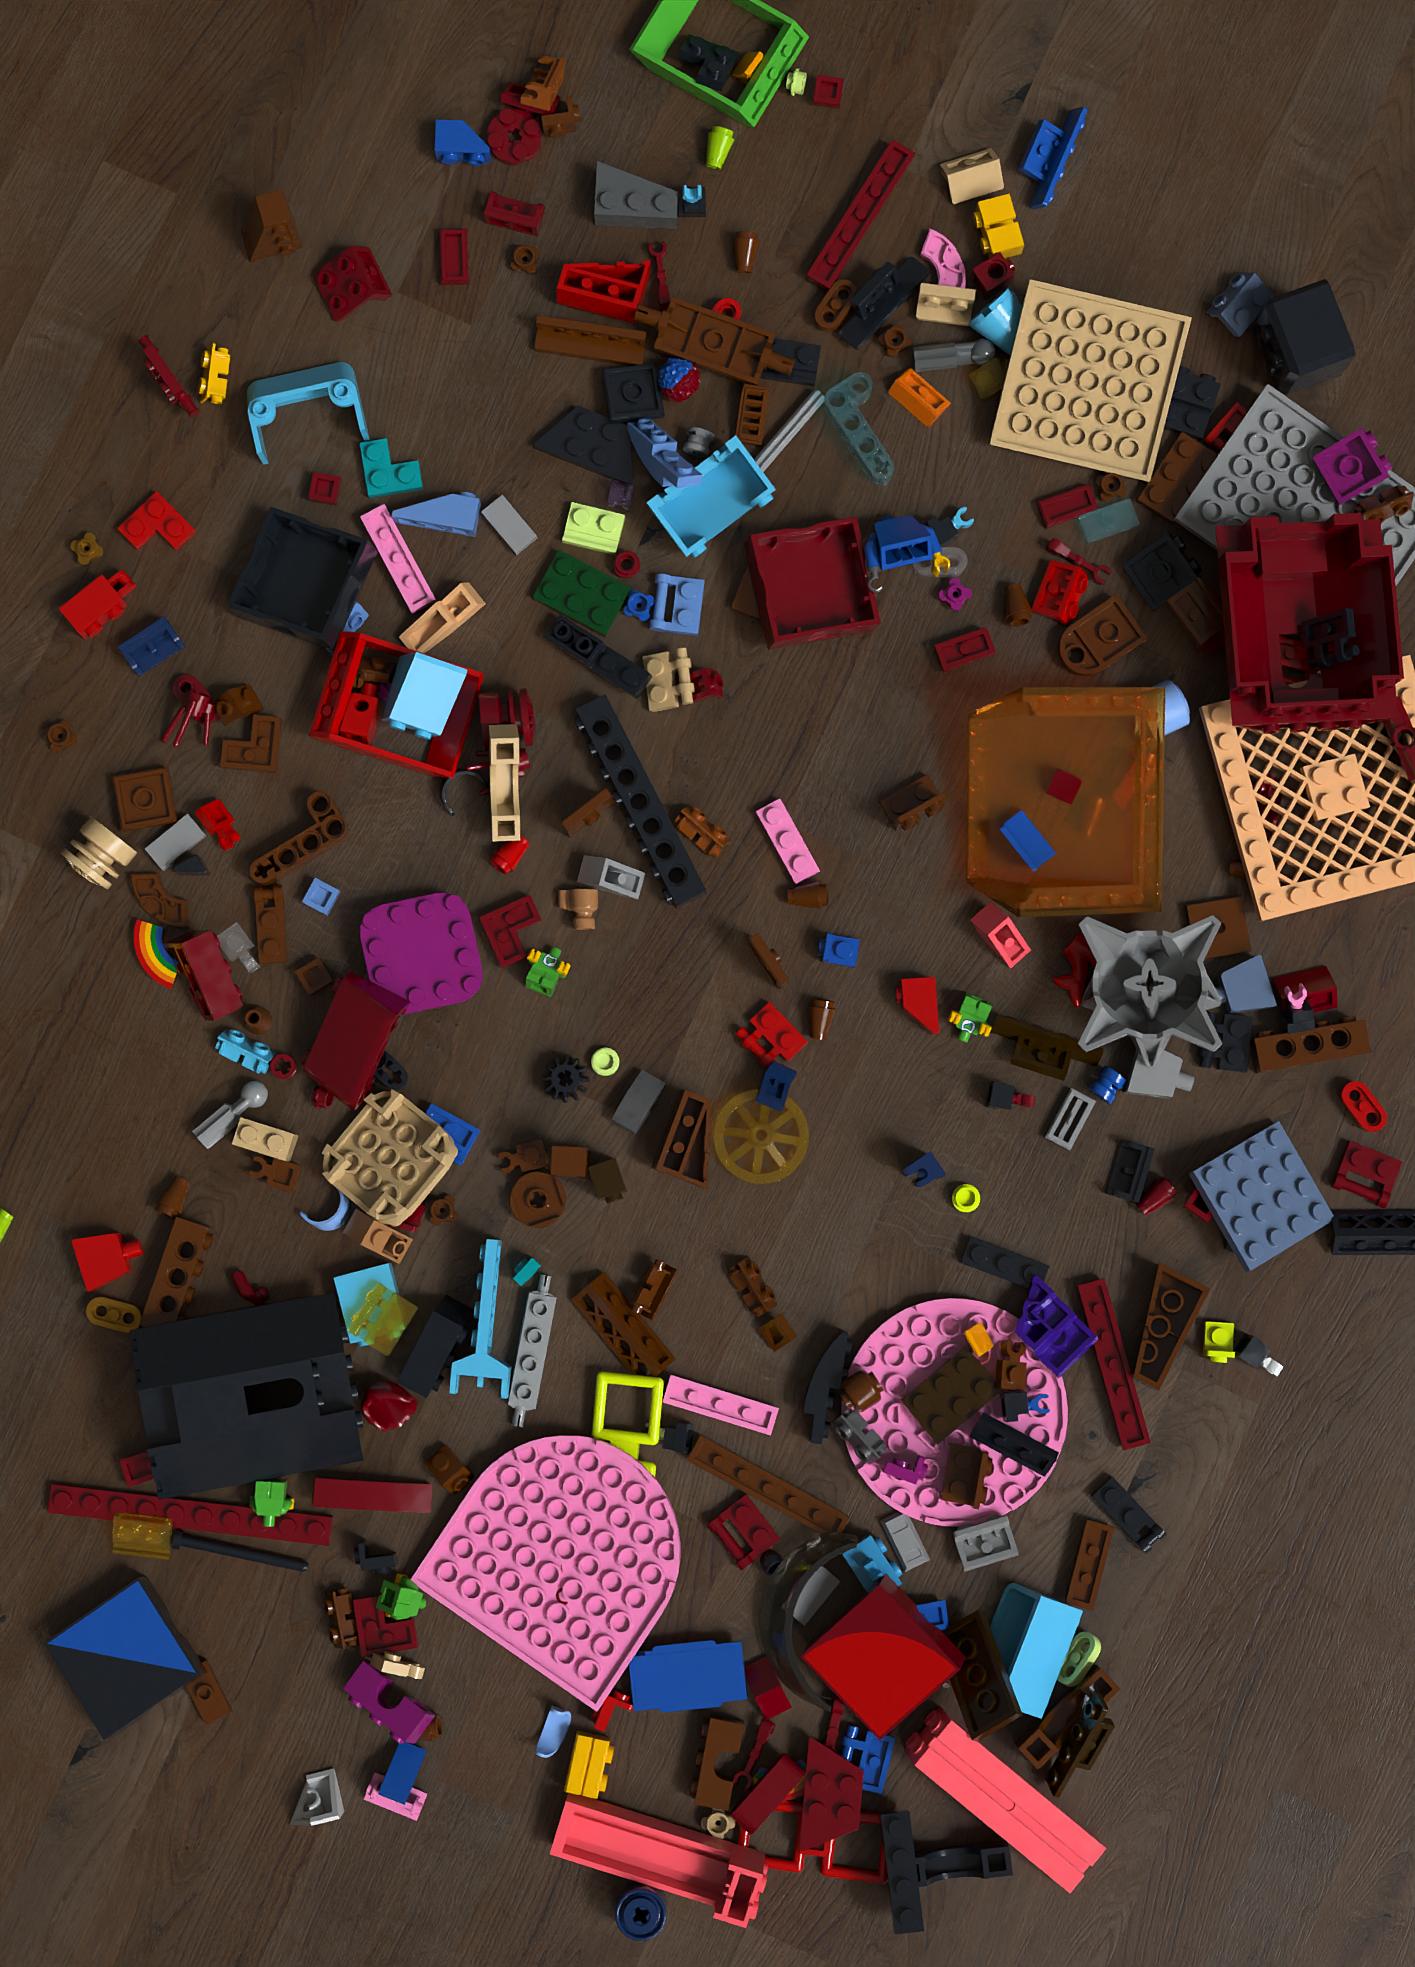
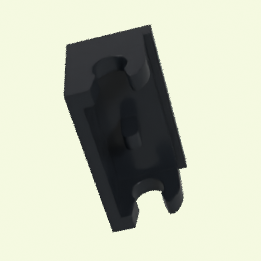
(1130, 1171)

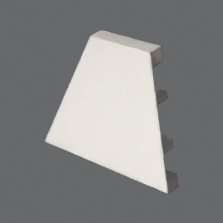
(319, 1800)

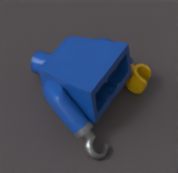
(901, 543)

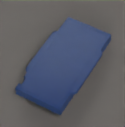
(688, 1676)

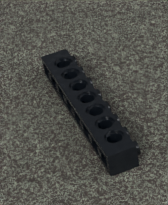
(599, 712)

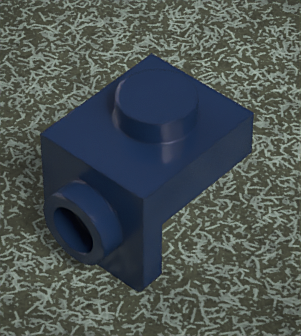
(775, 1085)

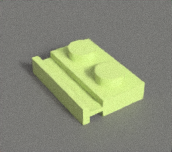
(593, 528)

